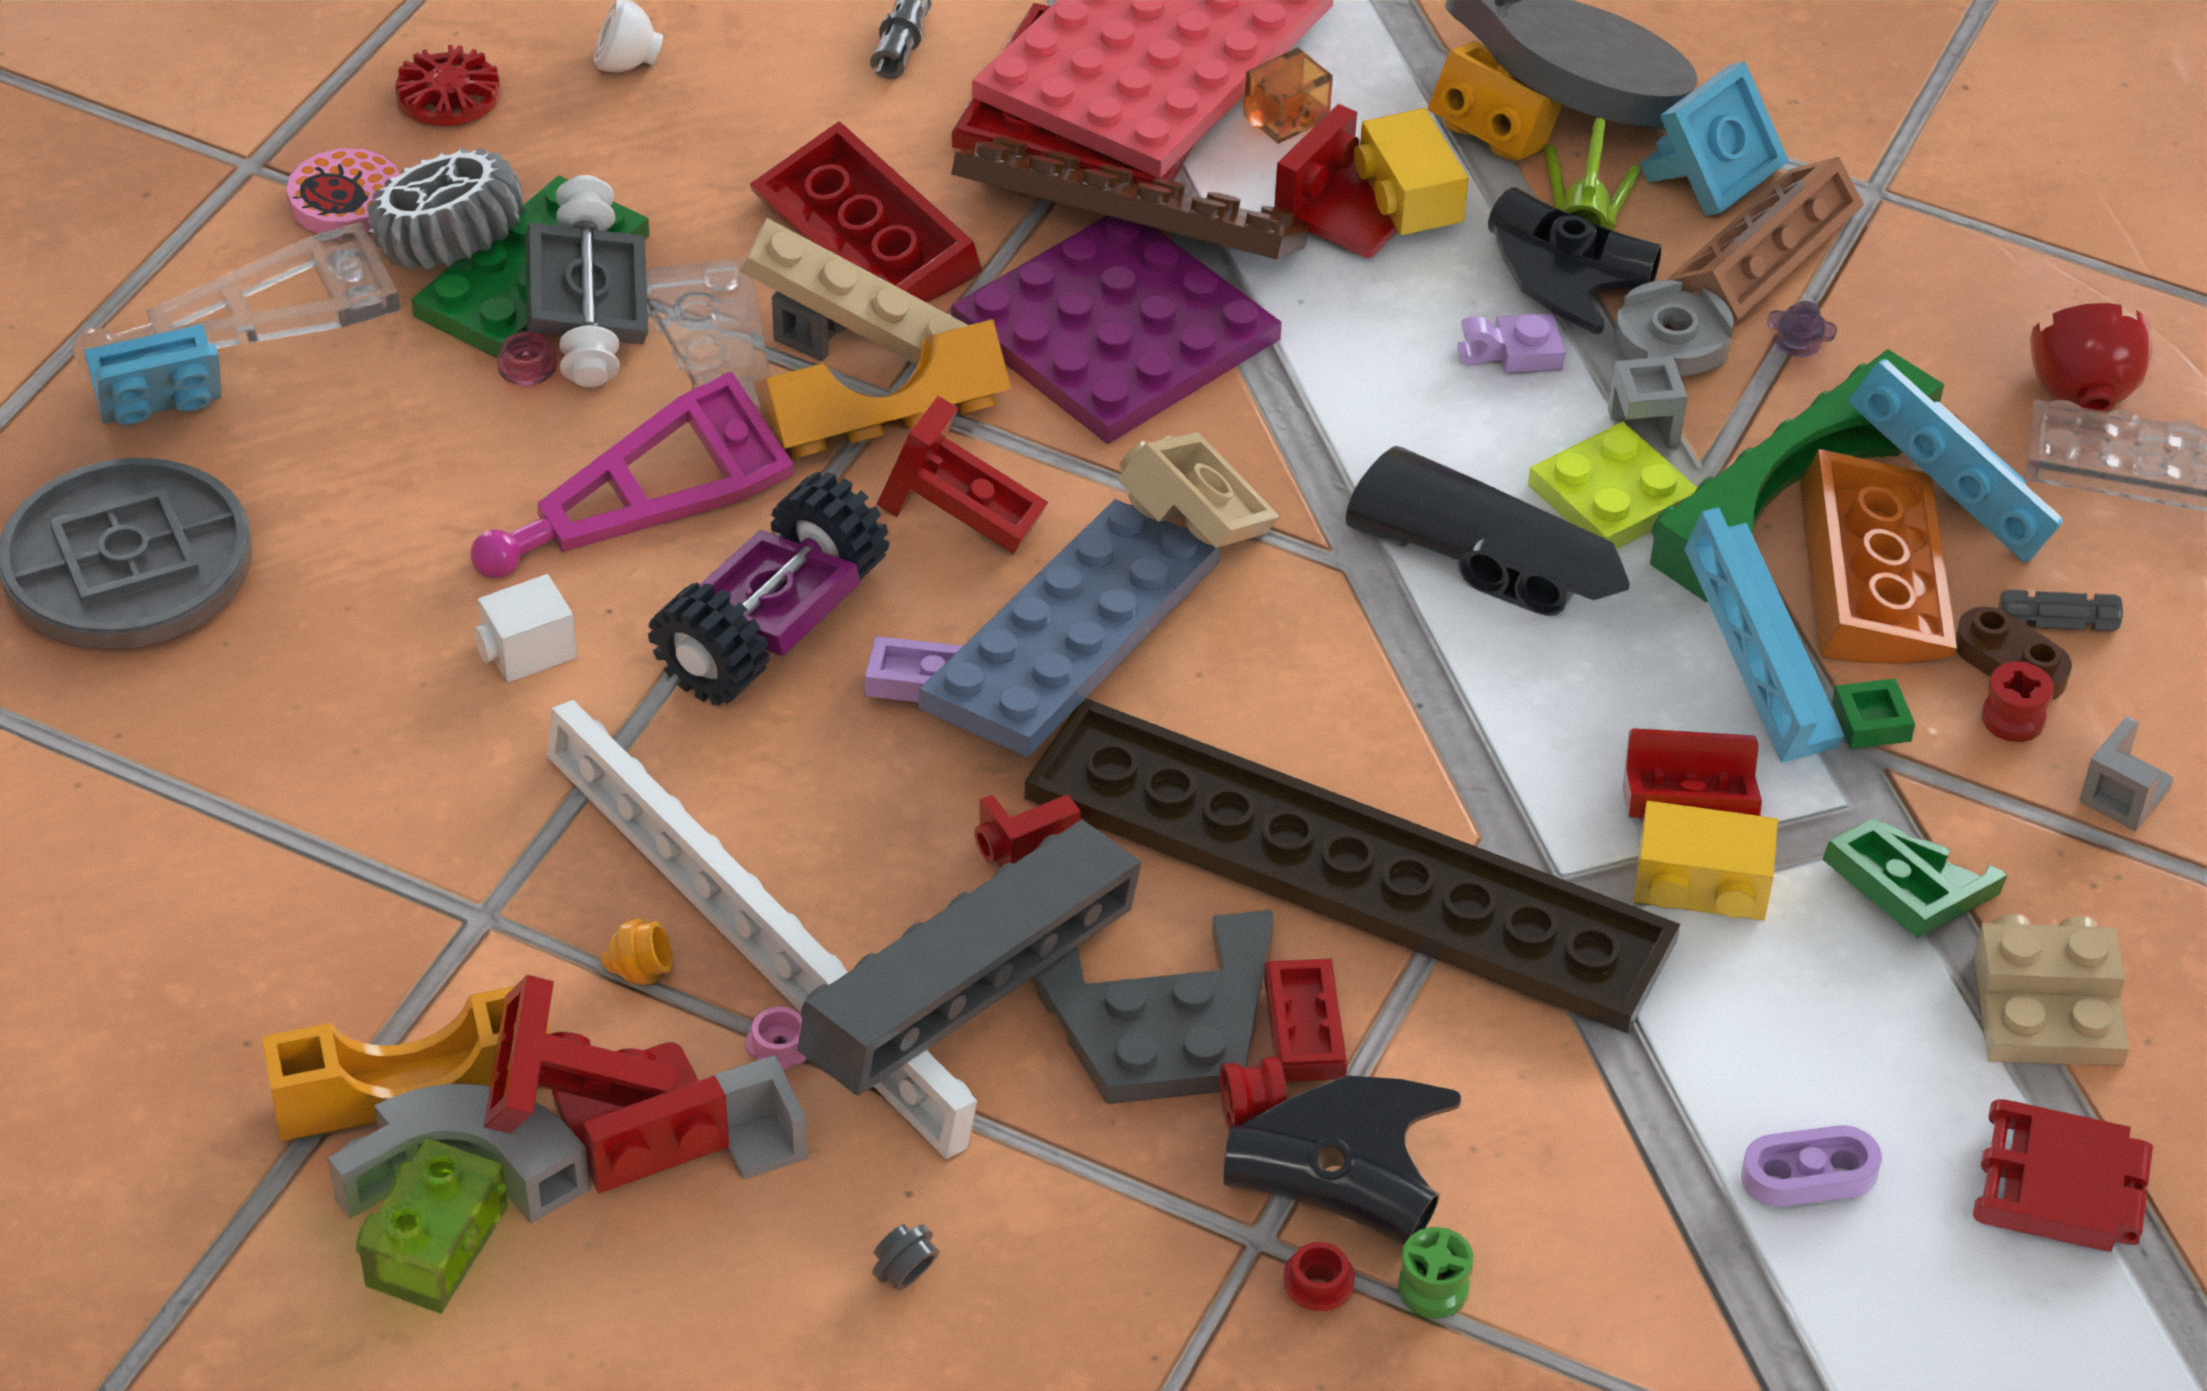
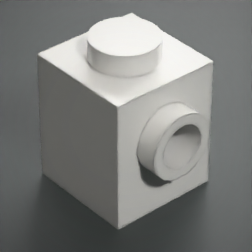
(525, 628)

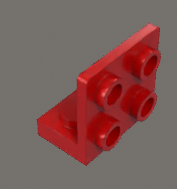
(1325, 191)

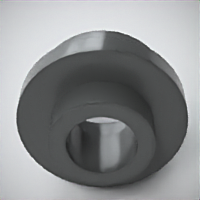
(904, 1255)

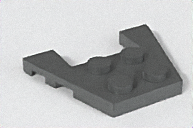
(1168, 1030)

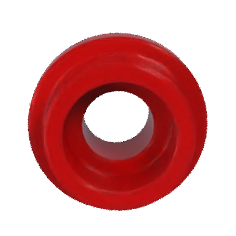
(1322, 1262)

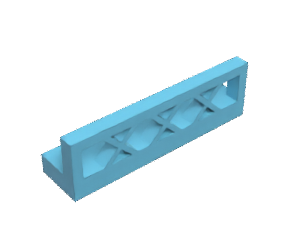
(1762, 638)

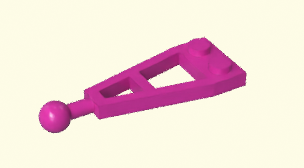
(727, 428)

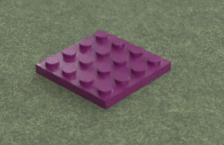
(1119, 324)

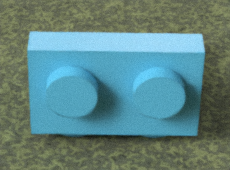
(154, 375)

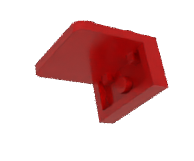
(652, 1133)

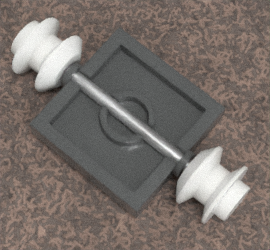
(586, 282)

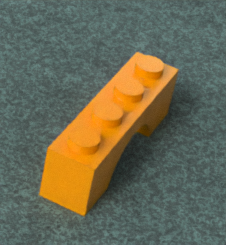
(813, 405)
(333, 1082)

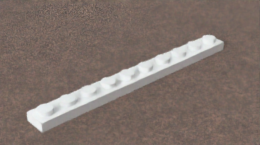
(739, 907)

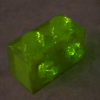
(432, 1225)

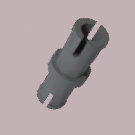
(898, 36)

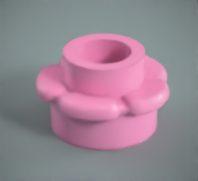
(773, 1027)

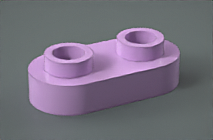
(1808, 1163)

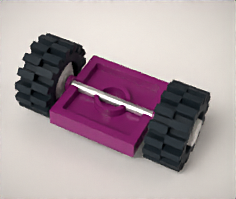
(770, 589)

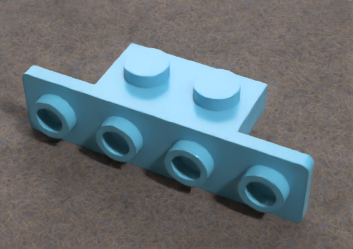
(1956, 460)

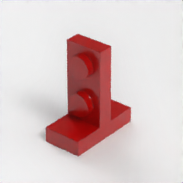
(959, 482)
(561, 1062)

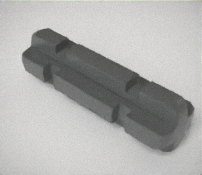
(2064, 609)

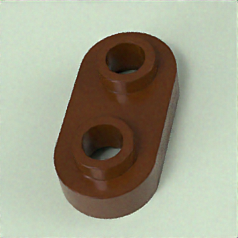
(1993, 637)

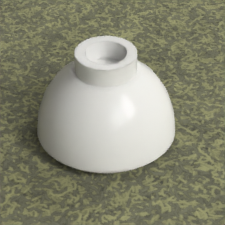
(626, 39)

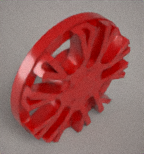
(447, 86)

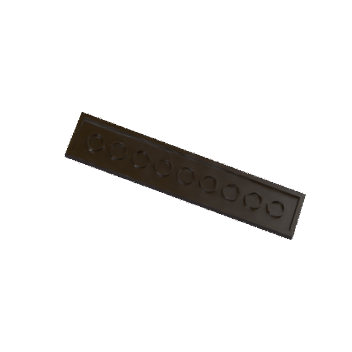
(1357, 864)

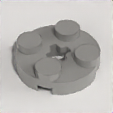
(1701, 322)

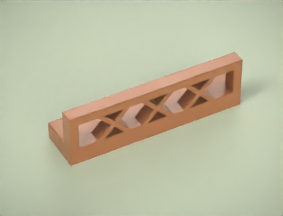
(1773, 235)

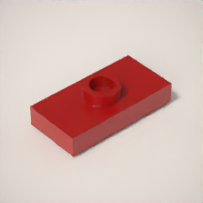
(1305, 1019)

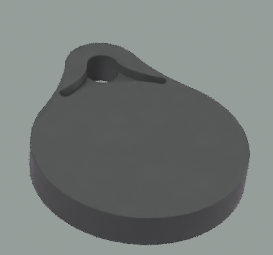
(1582, 56)

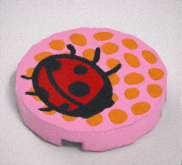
(337, 188)

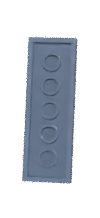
(1068, 628)

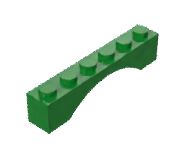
(1776, 464)

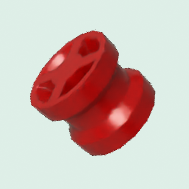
(2017, 701)
(1251, 1089)

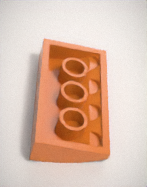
(1876, 561)

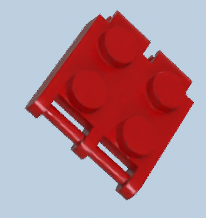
(2064, 1177)

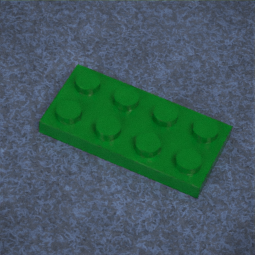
(486, 295)

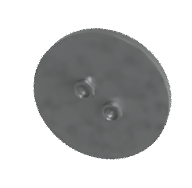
(124, 553)

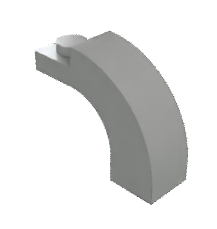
(540, 1158)

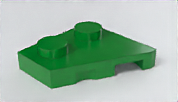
(1909, 876)

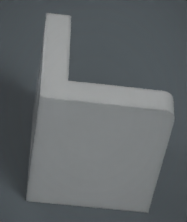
(1649, 390)
(2121, 783)
(762, 1118)

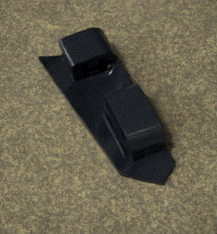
(1497, 538)

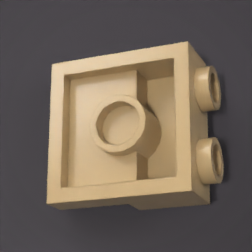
(1196, 482)
(2051, 992)

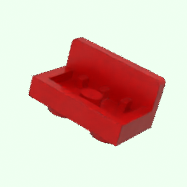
(1691, 771)

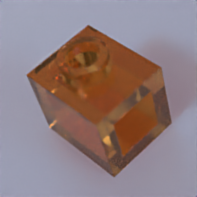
(1287, 95)

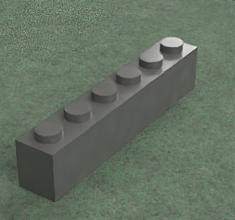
(967, 956)

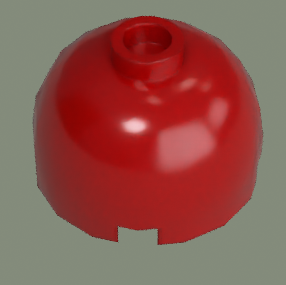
(2092, 355)

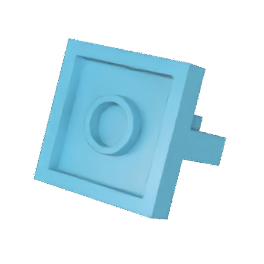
(1718, 141)

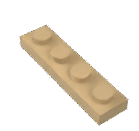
(843, 291)

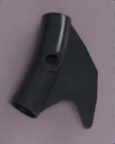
(1566, 258)
(1348, 1125)

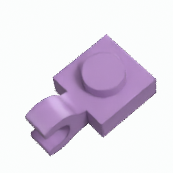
(1518, 341)

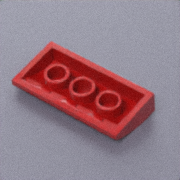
(868, 214)

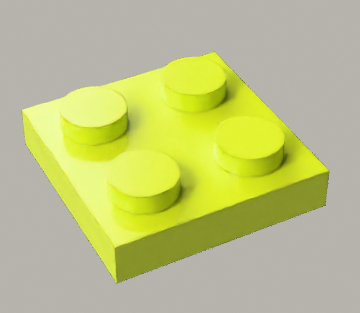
(1610, 484)

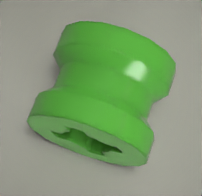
(1425, 1257)

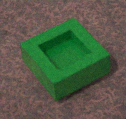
(1873, 713)

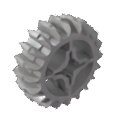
(445, 209)

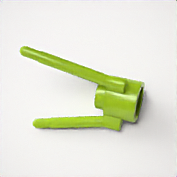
(1588, 196)

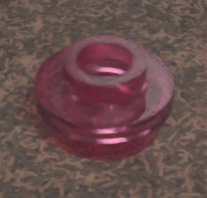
(526, 359)

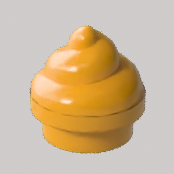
(639, 952)

